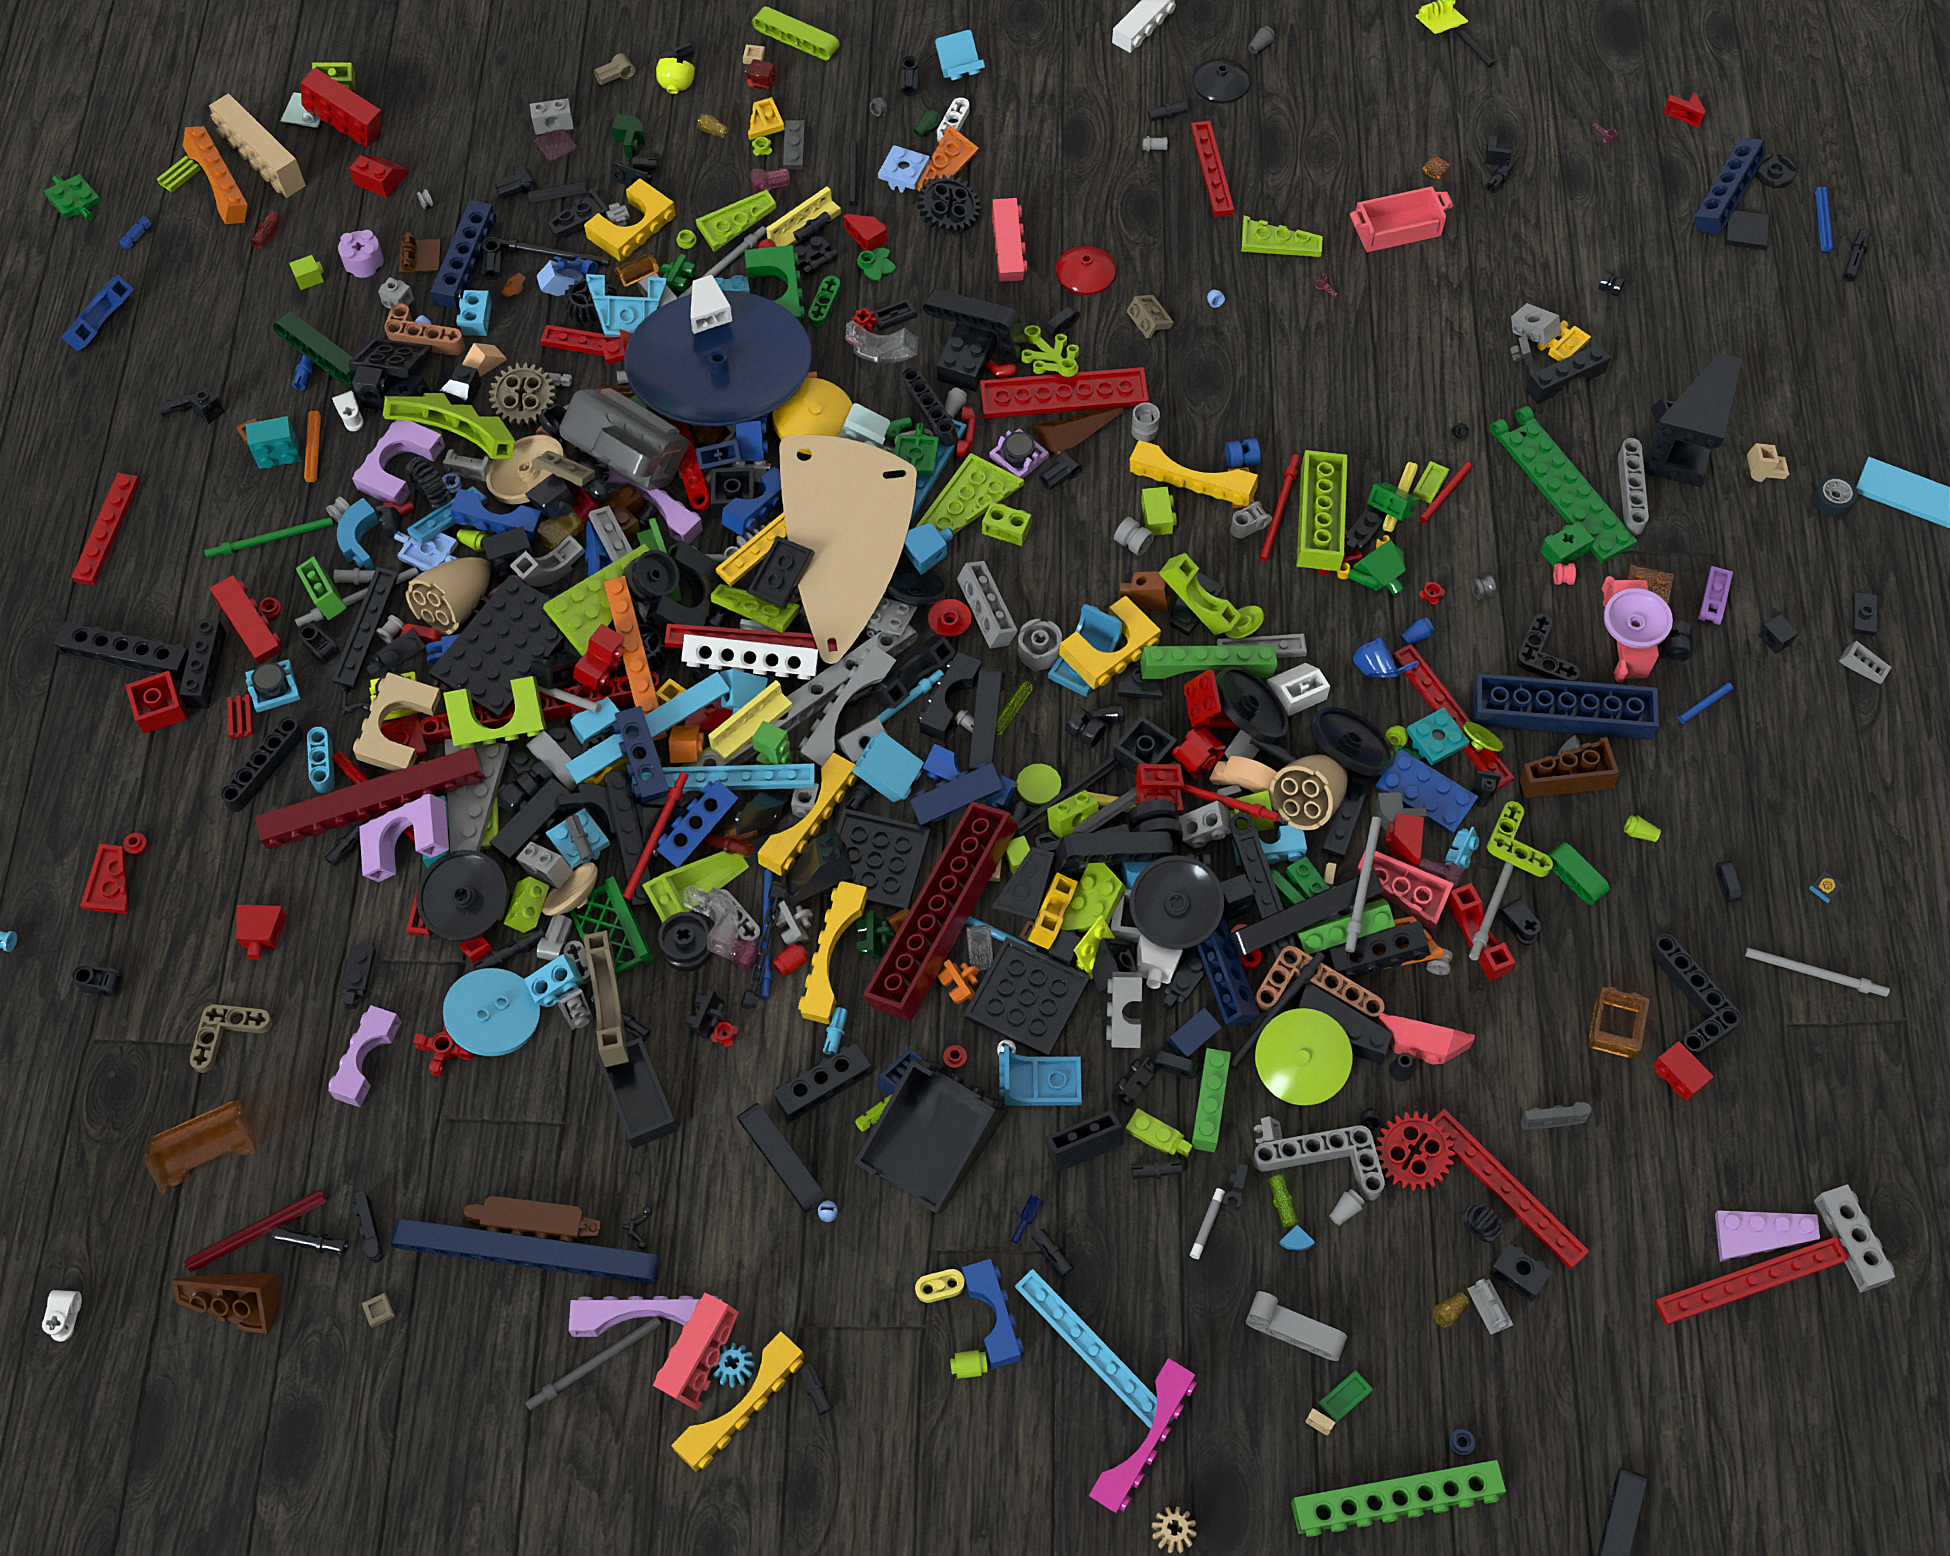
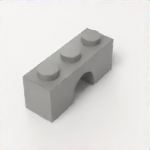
(1123, 1030)

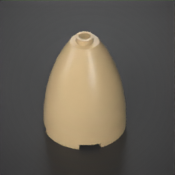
(449, 592)
(1309, 784)

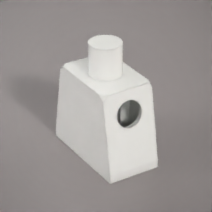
(1156, 962)

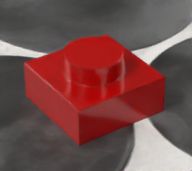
(475, 949)

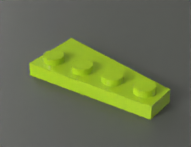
(732, 220)

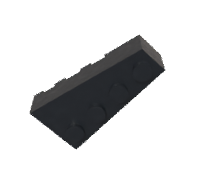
(1366, 1037)

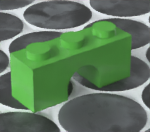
(772, 745)

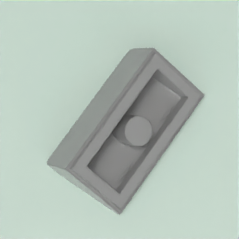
(1241, 747)

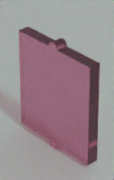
(555, 145)

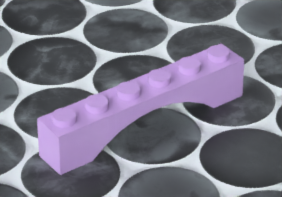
(681, 522)
(594, 1317)

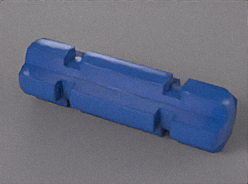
(135, 233)

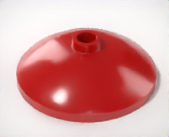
(1085, 270)

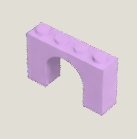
(400, 438)
(381, 834)

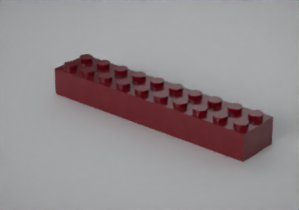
(940, 911)

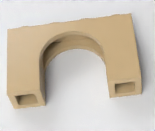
(394, 694)

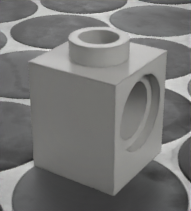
(802, 809)

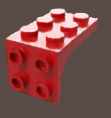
(1204, 703)

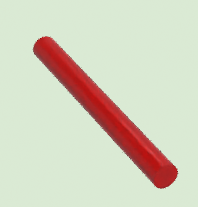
(1445, 492)

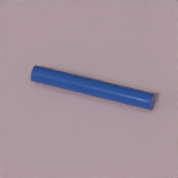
(1710, 699)

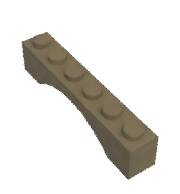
(607, 1000)

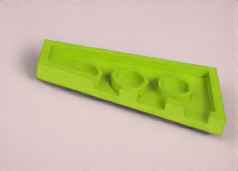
(1265, 238)
(754, 608)

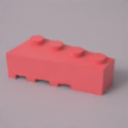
(1411, 888)

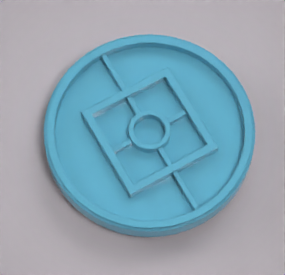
(490, 1012)

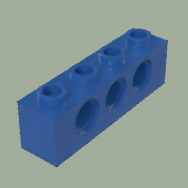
(724, 800)

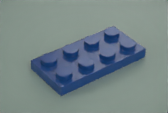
(1426, 788)

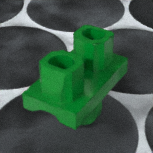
(675, 272)

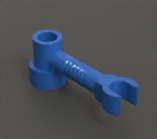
(585, 266)

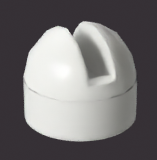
(1000, 1048)

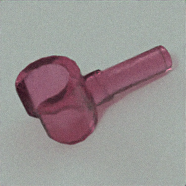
(1608, 134)
(1322, 284)

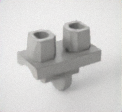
(795, 920)

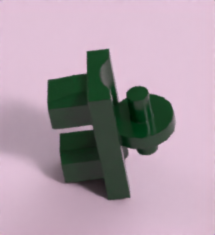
(877, 935)

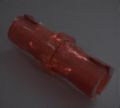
(270, 220)

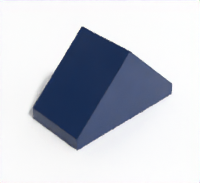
(718, 455)

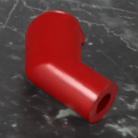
(403, 509)

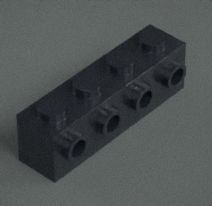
(529, 823)

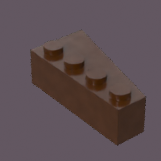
(1572, 771)

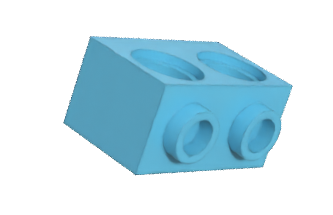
(474, 313)
(552, 975)

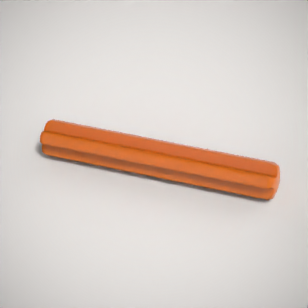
(312, 446)

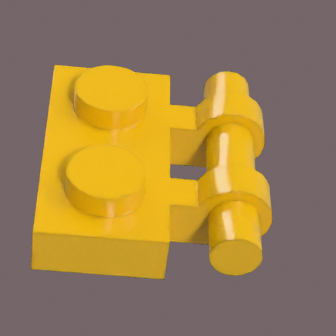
(1570, 343)

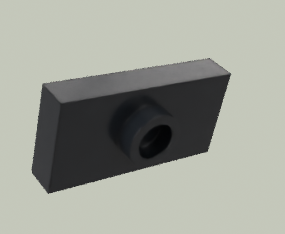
(1864, 614)

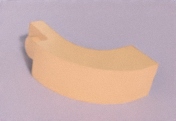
(1244, 772)

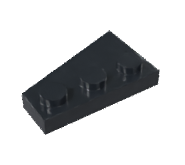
(1183, 617)
(1026, 887)

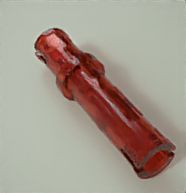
(728, 844)

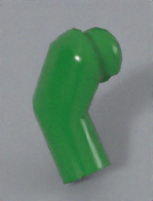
(896, 427)

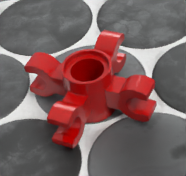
(441, 1056)

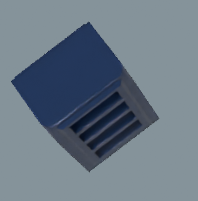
(887, 1080)

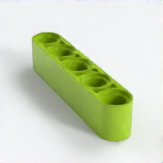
(795, 33)

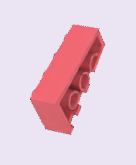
(1008, 240)
(696, 1351)

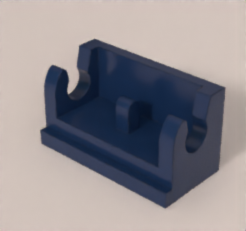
(1193, 1033)

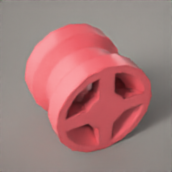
(1564, 573)

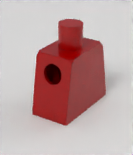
(259, 928)

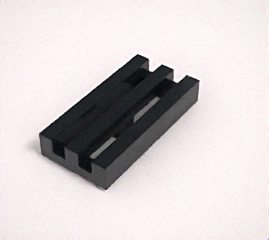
(895, 316)

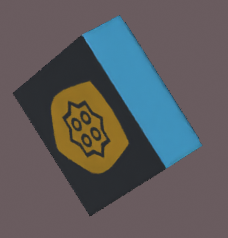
(1826, 886)

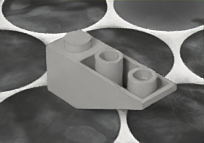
(575, 1008)

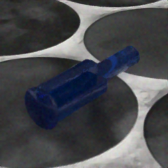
(1027, 1216)

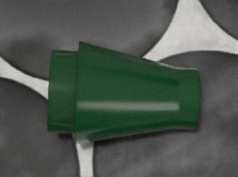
(927, 123)

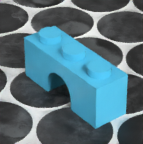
(1290, 846)

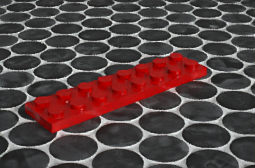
(1063, 394)

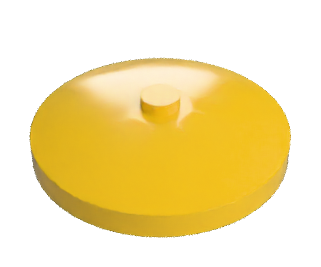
(813, 410)

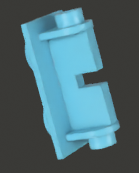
(1466, 843)

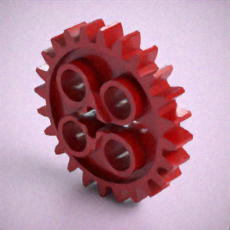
(1434, 1163)

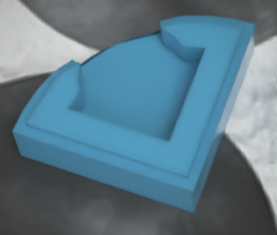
(1297, 1240)

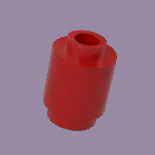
(790, 959)

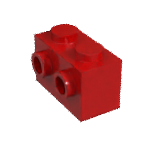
(1682, 1071)

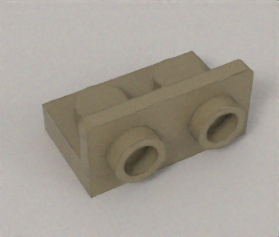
(1149, 315)

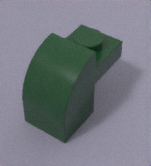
(630, 132)

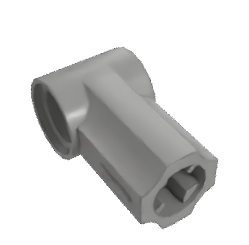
(555, 939)

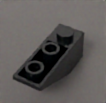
(763, 811)

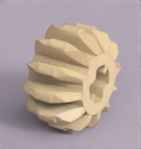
(1182, 1525)

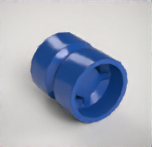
(1242, 453)

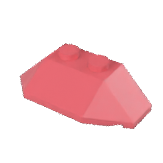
(1424, 1040)

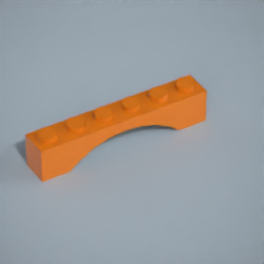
(228, 197)

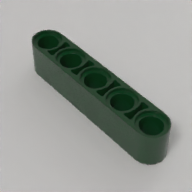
(315, 347)

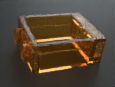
(1613, 1043)

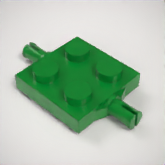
(72, 197)
(918, 450)

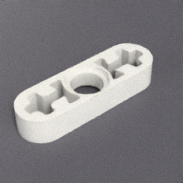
(952, 113)

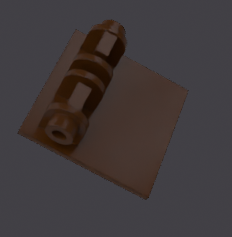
(419, 254)

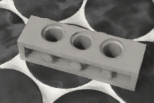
(987, 604)
(1863, 1274)

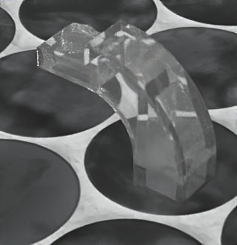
(881, 348)
(722, 911)

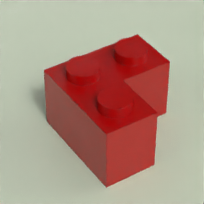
(600, 659)

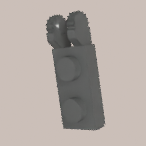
(1556, 1116)

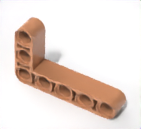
(1322, 972)

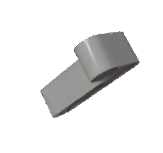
(1295, 1328)

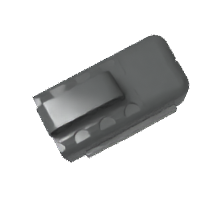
(624, 436)

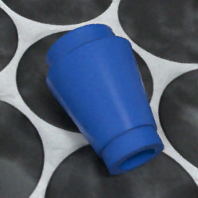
(1417, 631)

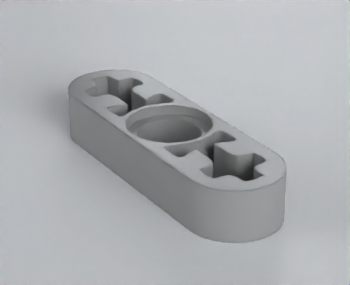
(746, 919)

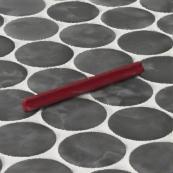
(255, 1231)

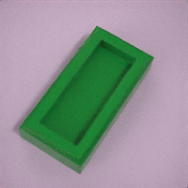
(1345, 1396)

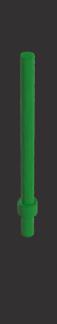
(227, 548)

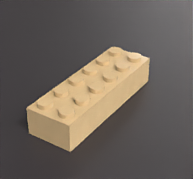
(257, 146)

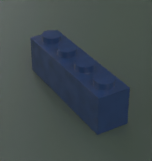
(957, 794)

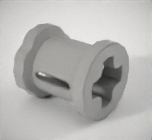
(390, 629)

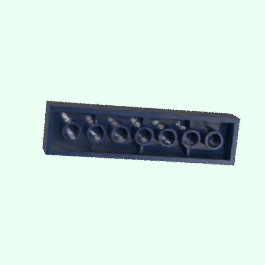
(1565, 706)

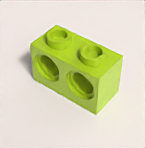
(1005, 527)
(526, 904)

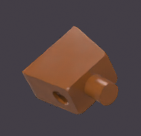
(1148, 591)

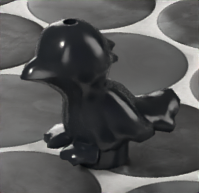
(598, 487)

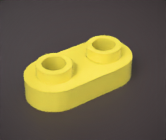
(938, 1282)

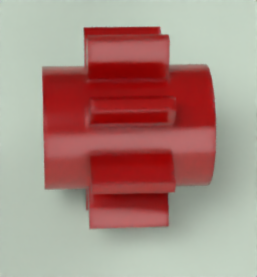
(865, 319)

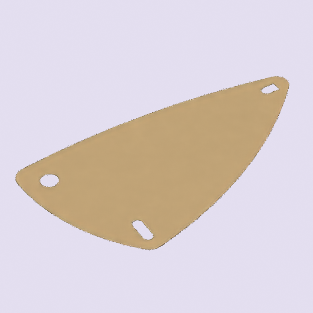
(853, 525)

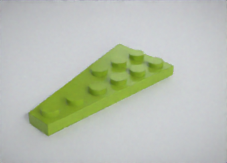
(970, 494)
(586, 604)

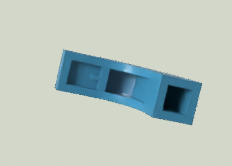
(350, 530)

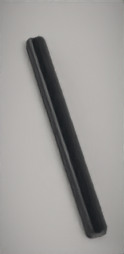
(1080, 785)

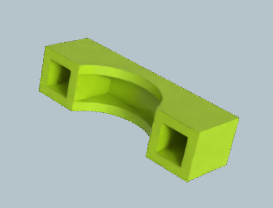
(1215, 613)

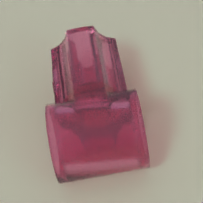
(764, 180)
(1449, 872)
(744, 954)

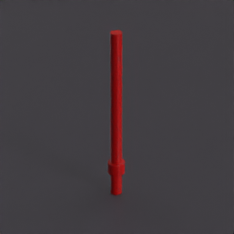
(1289, 475)
(674, 794)
(1256, 810)

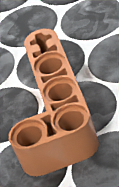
(402, 328)

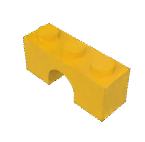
(1052, 910)

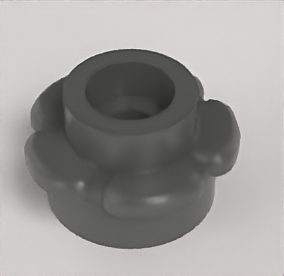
(878, 107)

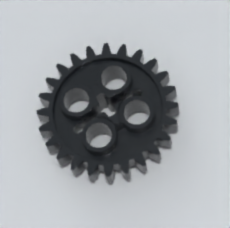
(930, 201)

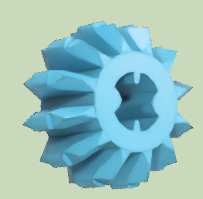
(740, 1358)

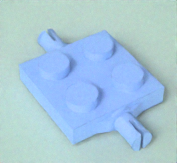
(427, 555)

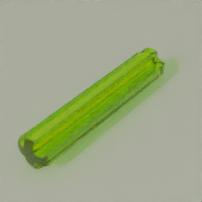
(1013, 706)

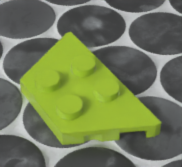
(1094, 896)

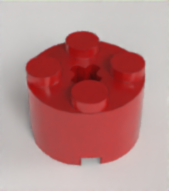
(1198, 752)

